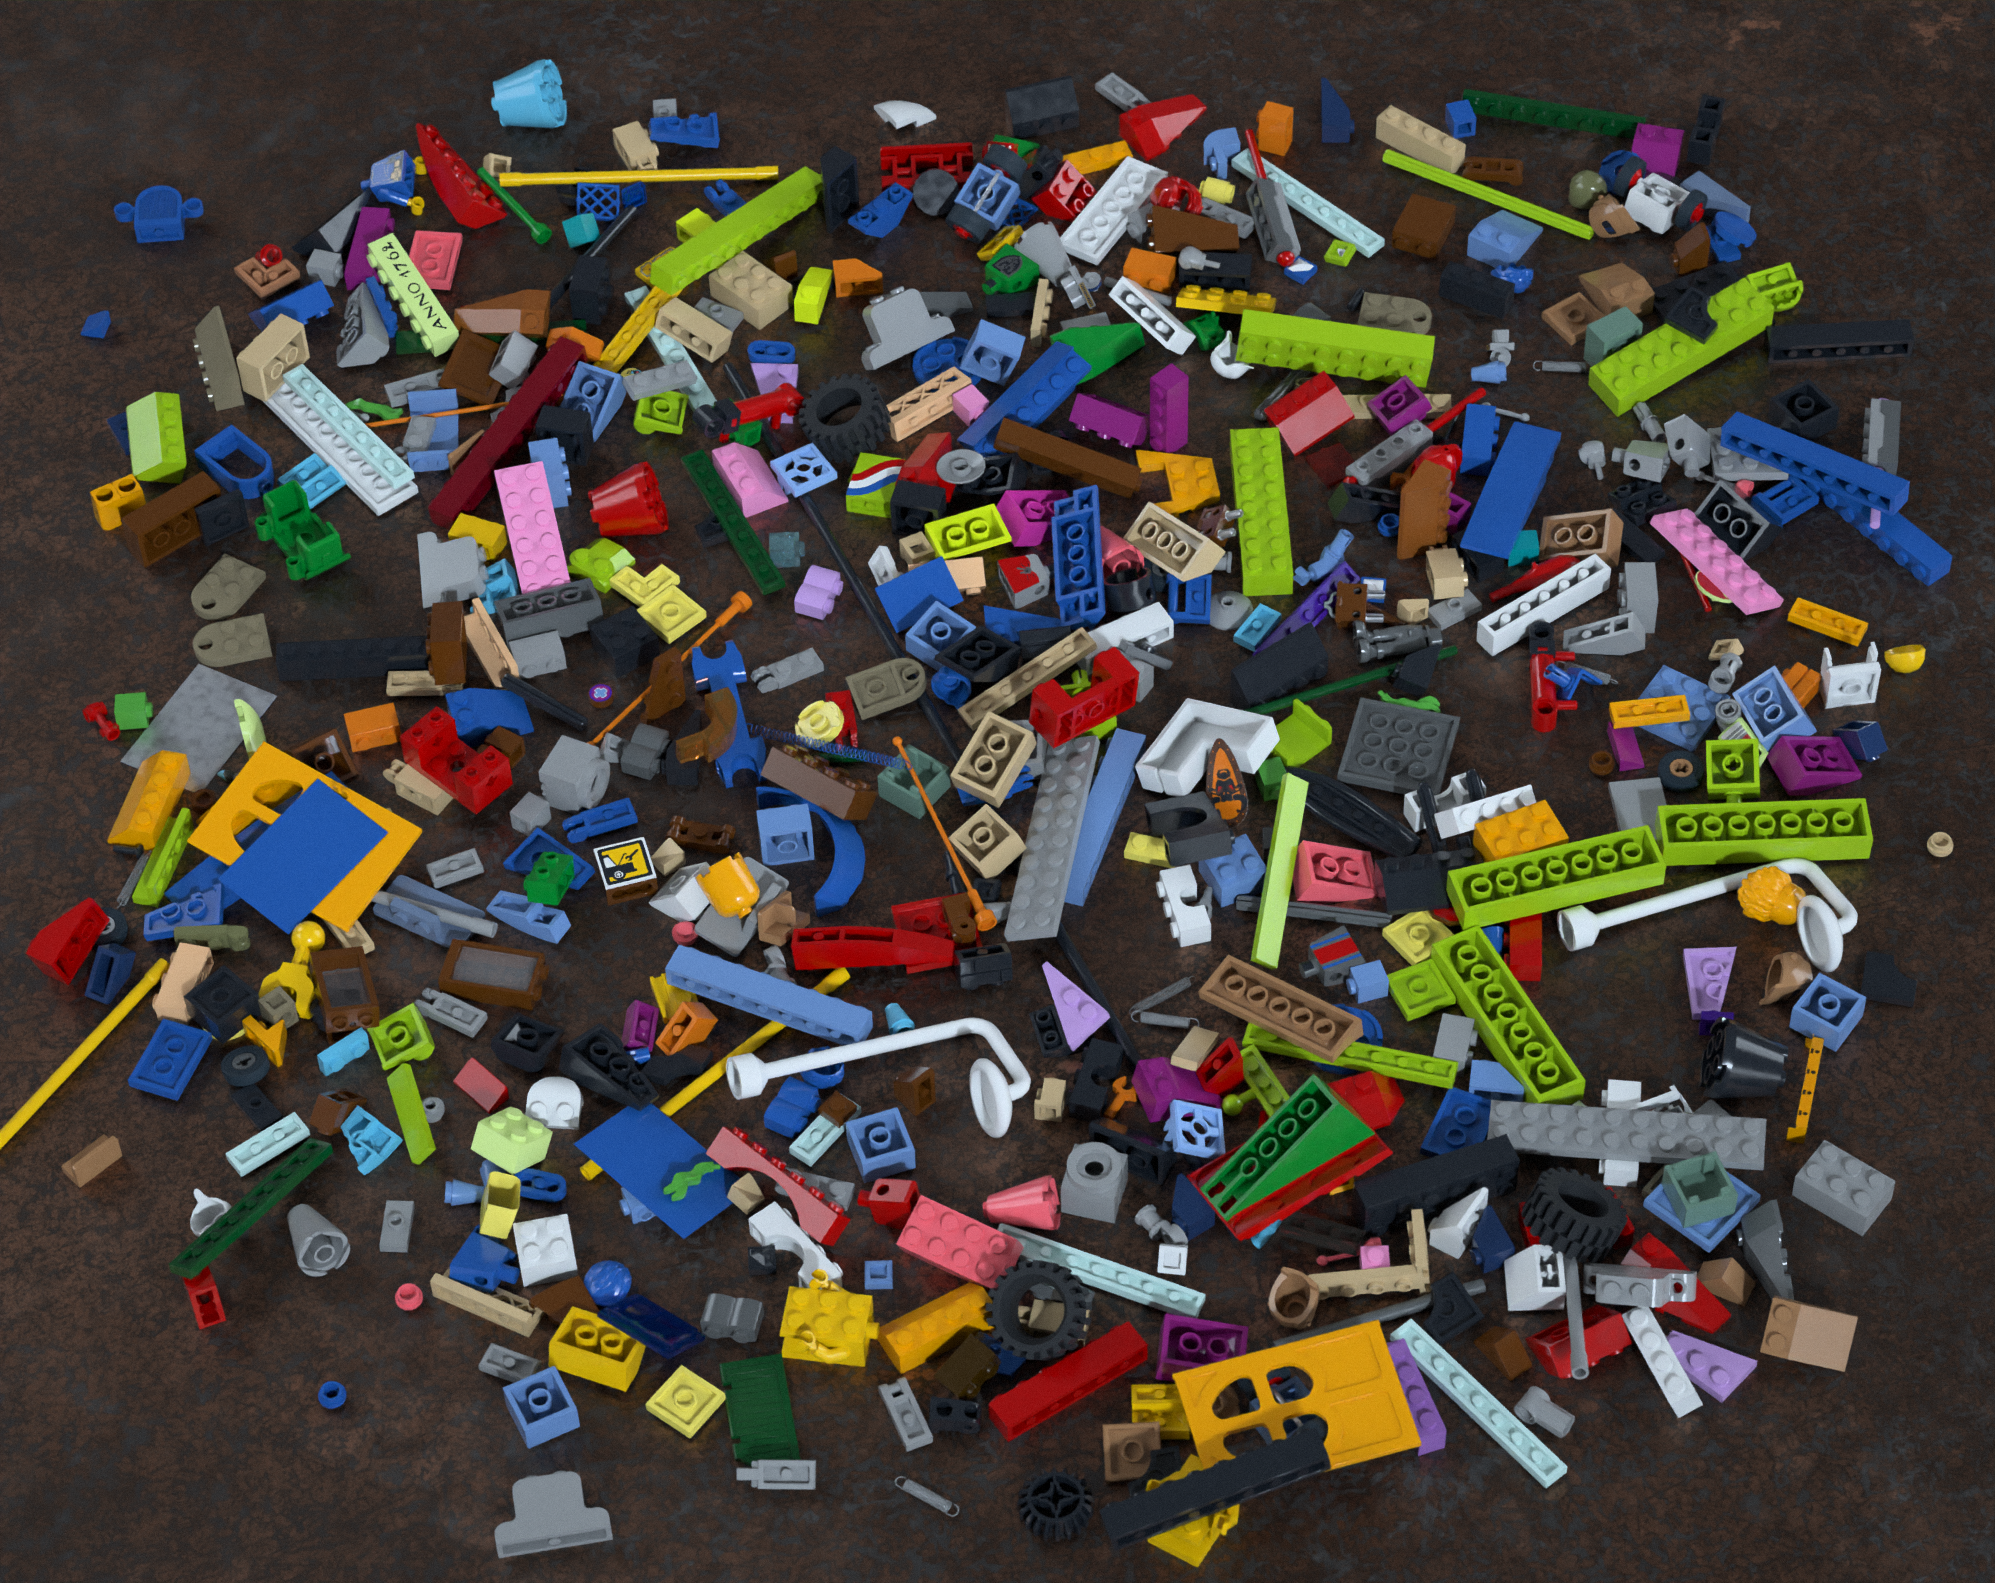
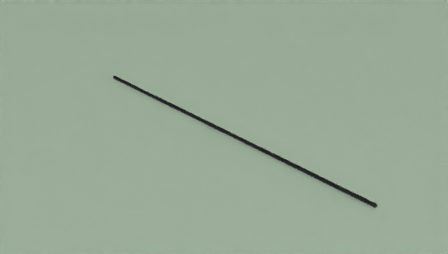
(940, 729)

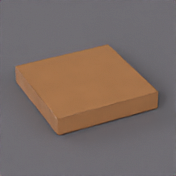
(1571, 317)
(1128, 1449)

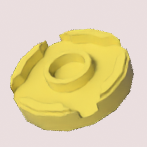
(820, 721)

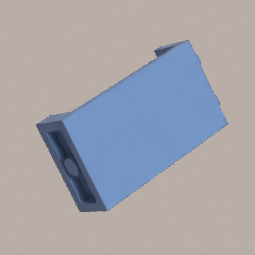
(446, 433)

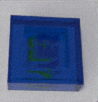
(634, 195)

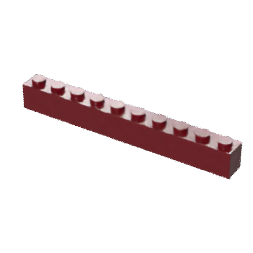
(507, 433)

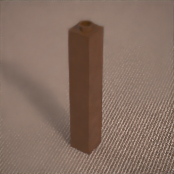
(1068, 458)

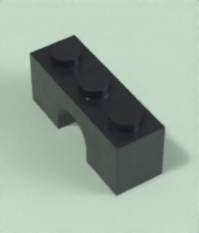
(1707, 129)
(1099, 1062)

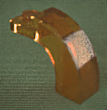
(718, 736)

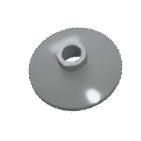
(960, 466)
(1229, 610)

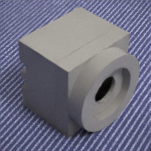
(574, 776)
(1094, 1181)

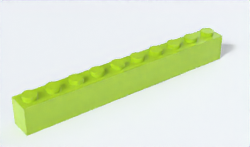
(736, 231)

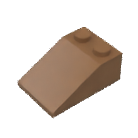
(1619, 287)
(1582, 536)
(1808, 1333)

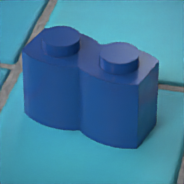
(792, 1107)

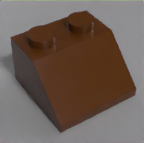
(325, 754)

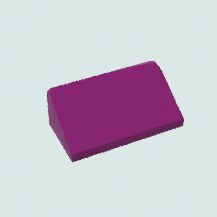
(1625, 748)
(640, 1026)

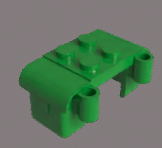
(299, 532)

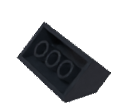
(1279, 669)
(1419, 880)

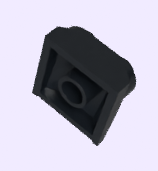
(525, 1042)

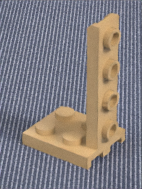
(1387, 1278)

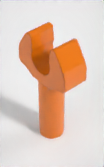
(1399, 478)
(1121, 1096)

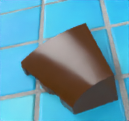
(560, 1298)

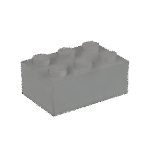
(1843, 1187)

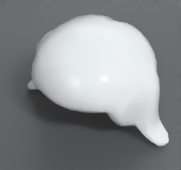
(1224, 359)
(206, 1212)

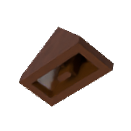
(783, 264)
(1504, 1351)

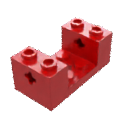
(1111, 692)
(435, 751)

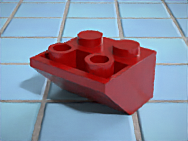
(1065, 193)

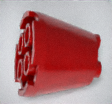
(630, 504)

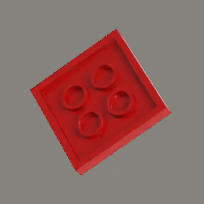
(927, 918)

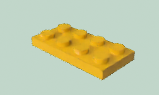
(1221, 301)

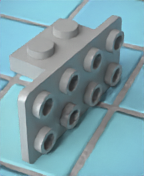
(735, 933)

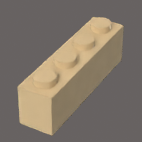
(1420, 140)

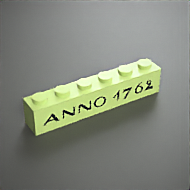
(413, 295)

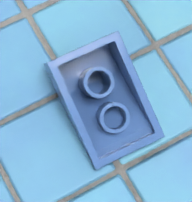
(1501, 239)
(595, 392)
(1773, 709)

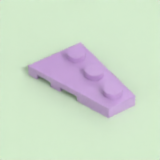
(770, 376)
(1707, 977)
(1710, 1366)

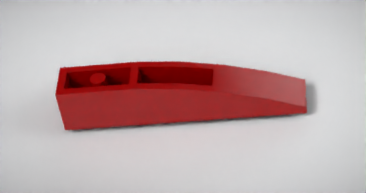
(456, 183)
(866, 947)

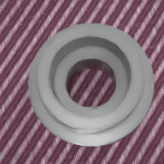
(435, 1114)

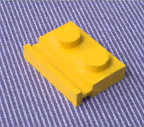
(669, 996)

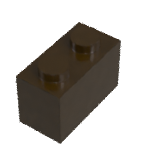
(968, 1369)

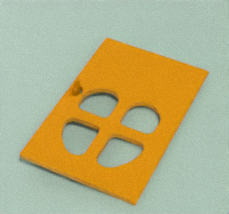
(270, 766)
(1351, 1391)

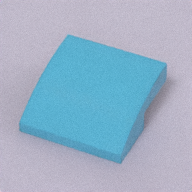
(315, 478)

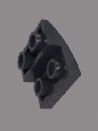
(1641, 500)
(1051, 1033)

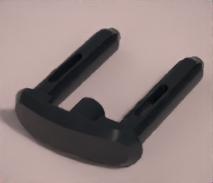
(1429, 808)

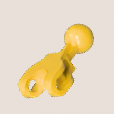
(295, 976)

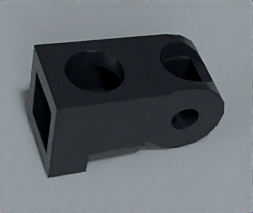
(954, 1415)

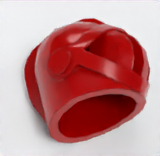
(1446, 456)

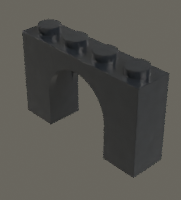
(1189, 828)

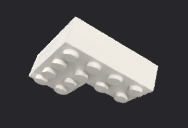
(1184, 746)

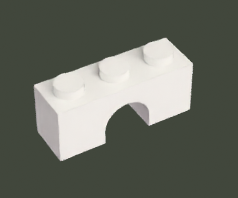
(1453, 797)
(1188, 923)

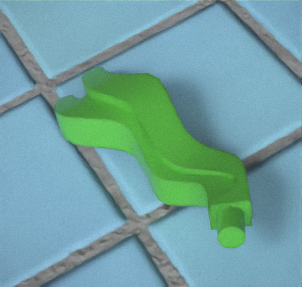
(383, 411)
(1427, 703)
(684, 1179)

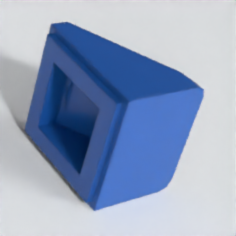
(96, 325)

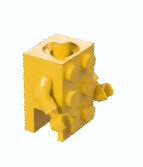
(827, 1323)
(1196, 1538)

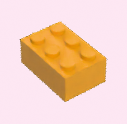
(1519, 832)

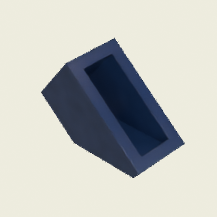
(1862, 739)
(109, 972)
(1190, 1209)
(1490, 1242)

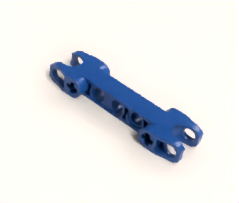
(719, 674)

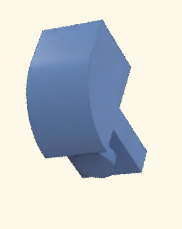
(1219, 149)

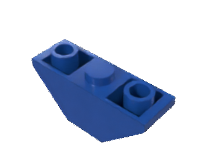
(883, 212)

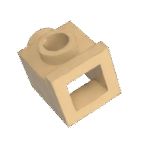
(920, 554)
(1050, 1100)

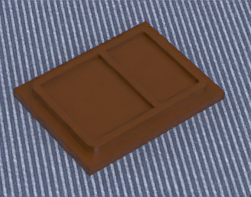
(469, 369)

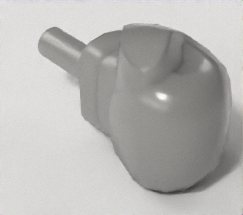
(1193, 258)
(1593, 455)

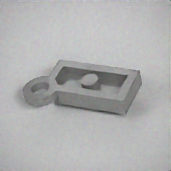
(417, 436)

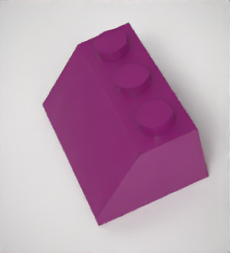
(1110, 419)

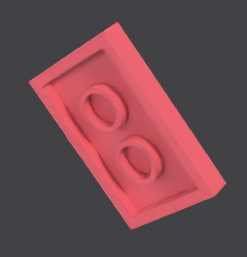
(436, 257)

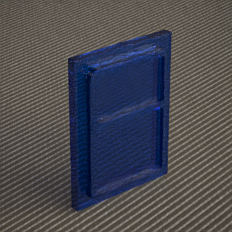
(652, 1325)

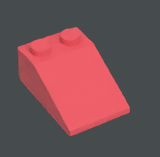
(1332, 874)

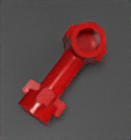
(97, 712)

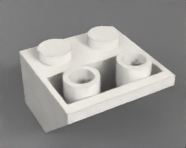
(1535, 1279)

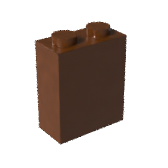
(1423, 226)

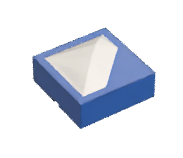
(1300, 270)
(1374, 584)

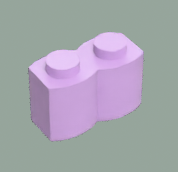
(818, 592)

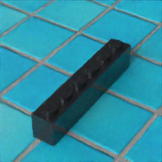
(1838, 341)
(350, 657)

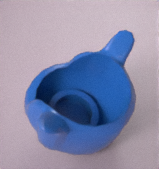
(951, 687)

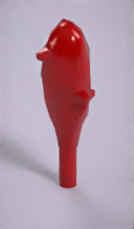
(1536, 576)

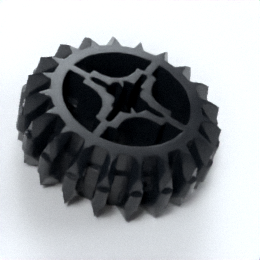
(1072, 1500)

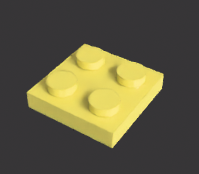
(671, 613)
(1415, 935)
(685, 1401)

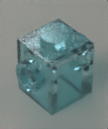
(786, 549)

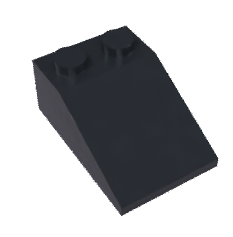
(981, 656)

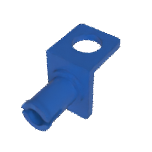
(1569, 680)

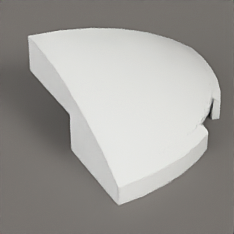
(903, 113)

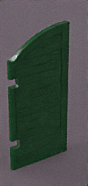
(759, 1409)

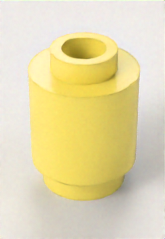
(1217, 190)

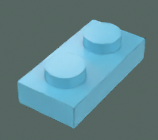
(1257, 627)
(343, 1051)

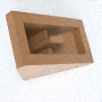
(1727, 1280)

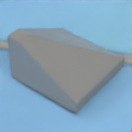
(612, 748)

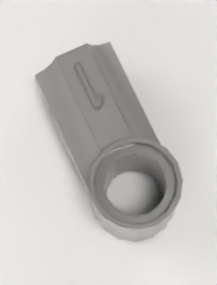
(1538, 1408)

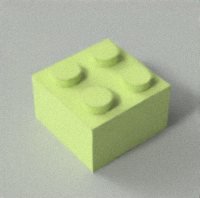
(511, 1140)

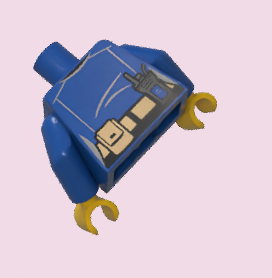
(394, 180)

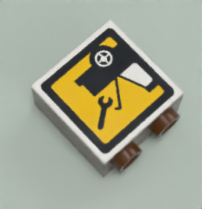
(626, 871)

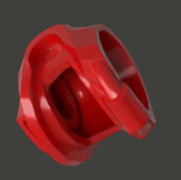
(1171, 191)

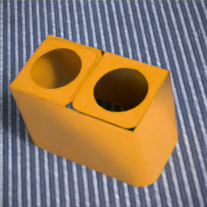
(116, 501)

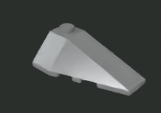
(363, 333)

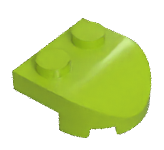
(1777, 286)

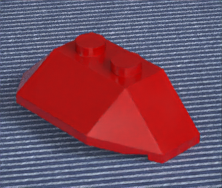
(1373, 1097)

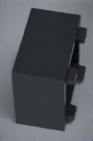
(570, 428)
(222, 1004)

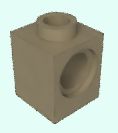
(278, 1006)

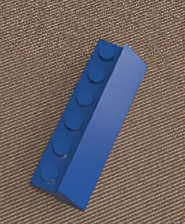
(1029, 397)
(1078, 559)

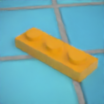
(1099, 157)
(1827, 621)
(1649, 711)

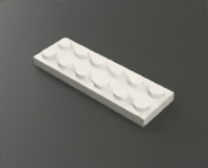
(1107, 213)

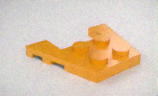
(1189, 480)

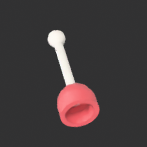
(1745, 485)

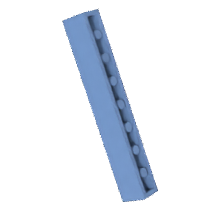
(1103, 809)
(768, 996)

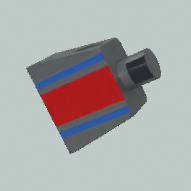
(1332, 958)

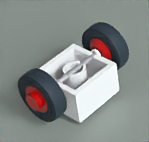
(1657, 200)

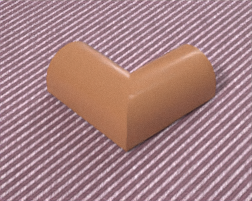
(267, 281)

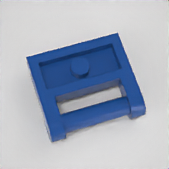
(1790, 504)
(1196, 599)

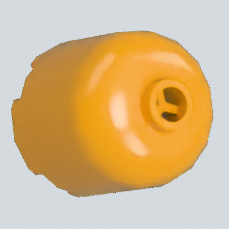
(730, 887)

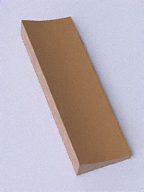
(1281, 1009)

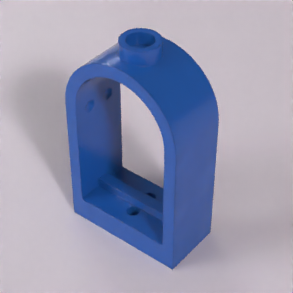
(221, 446)

